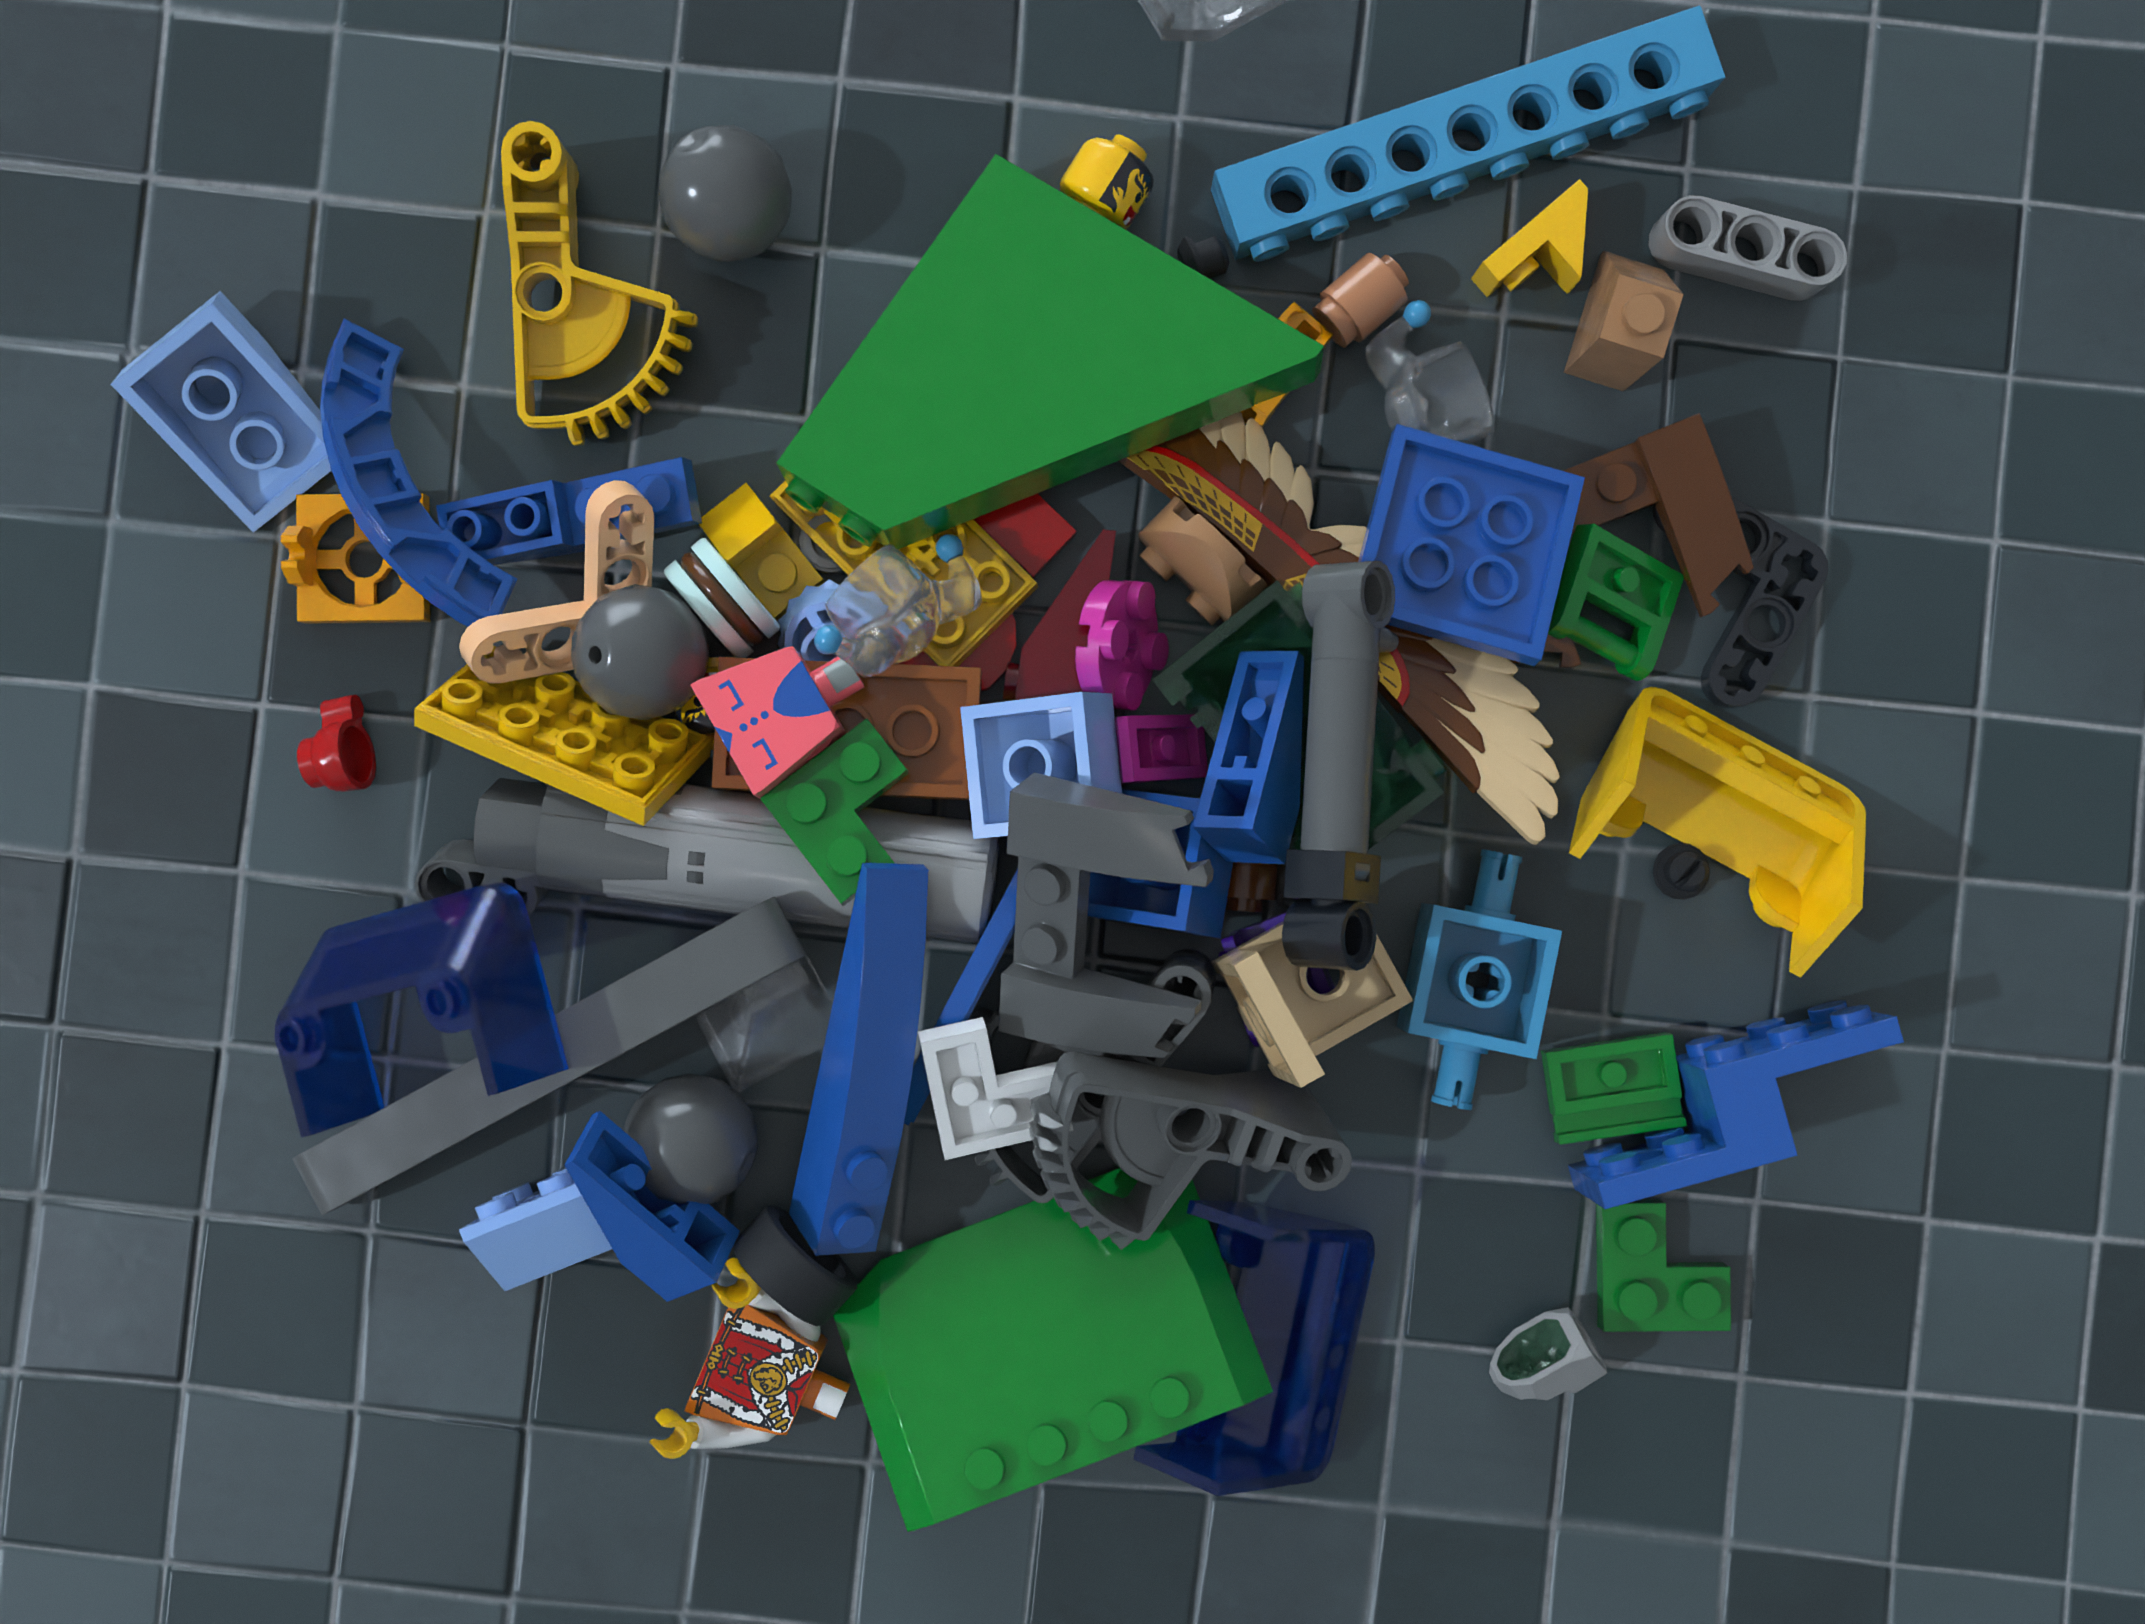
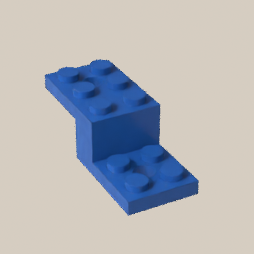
(1731, 1104)

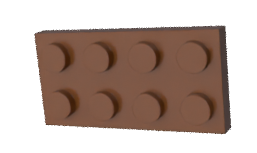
(915, 715)

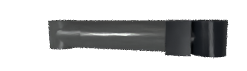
(1333, 868)

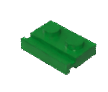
(1613, 1088)

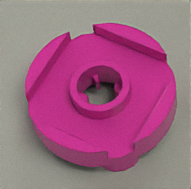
(1121, 642)

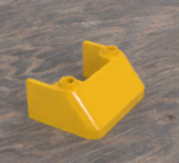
(1739, 805)

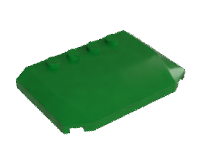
(1041, 1350)

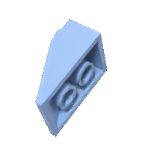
(229, 411)

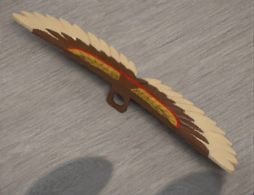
(1448, 692)

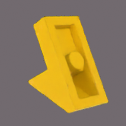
(1551, 237)
(759, 550)

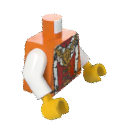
(752, 1375)

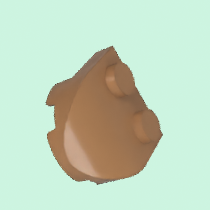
(1201, 559)

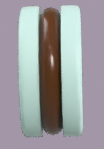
(721, 599)

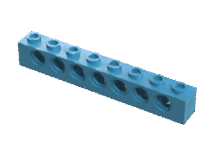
(1670, 48)

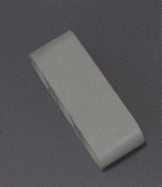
(1775, 240)

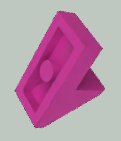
(1160, 748)

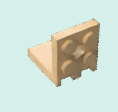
(1292, 1018)

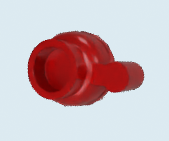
(341, 751)

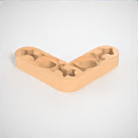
(530, 626)

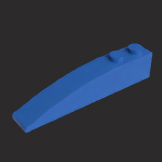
(865, 1065)

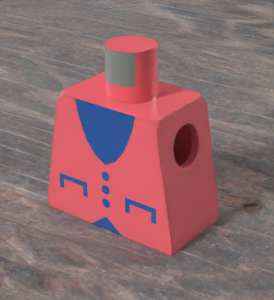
(776, 712)

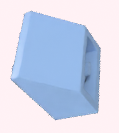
(534, 1233)

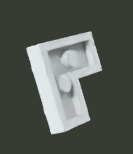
(971, 1102)

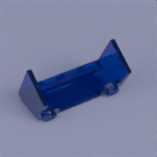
(471, 971)
(1304, 1307)

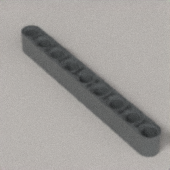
(591, 1035)

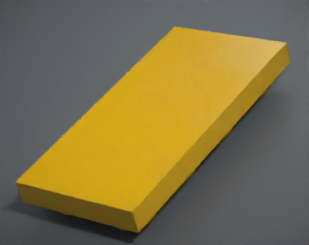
(1000, 577)
(566, 739)

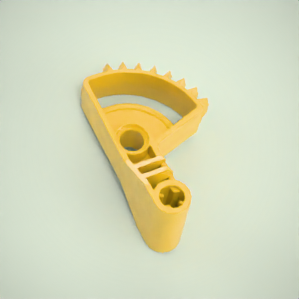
(592, 306)

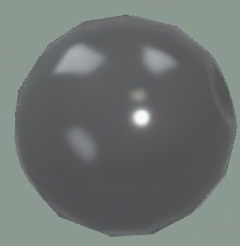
(725, 193)
(639, 652)
(694, 1137)

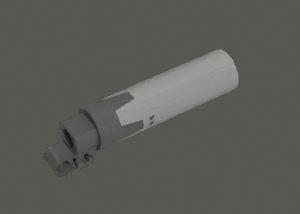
(703, 854)

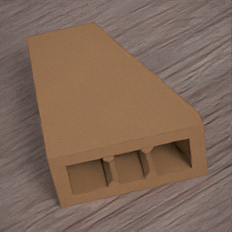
(1623, 322)

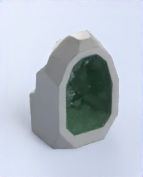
(1546, 1358)

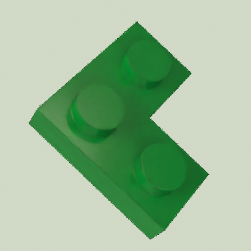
(822, 803)
(1644, 1291)

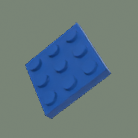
(1471, 542)

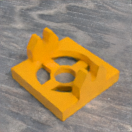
(314, 600)

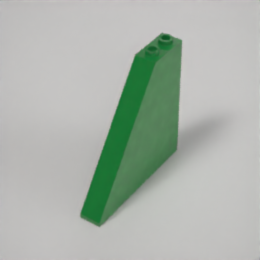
(1026, 360)

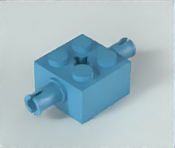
(1498, 1017)

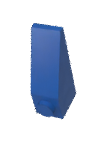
(1256, 761)
(659, 1241)

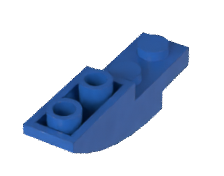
(550, 515)

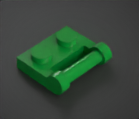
(1624, 585)

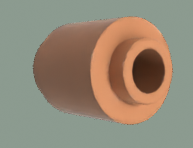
(1362, 298)

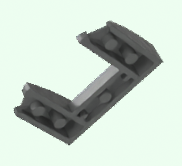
(1059, 838)

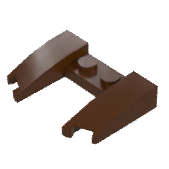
(1686, 484)

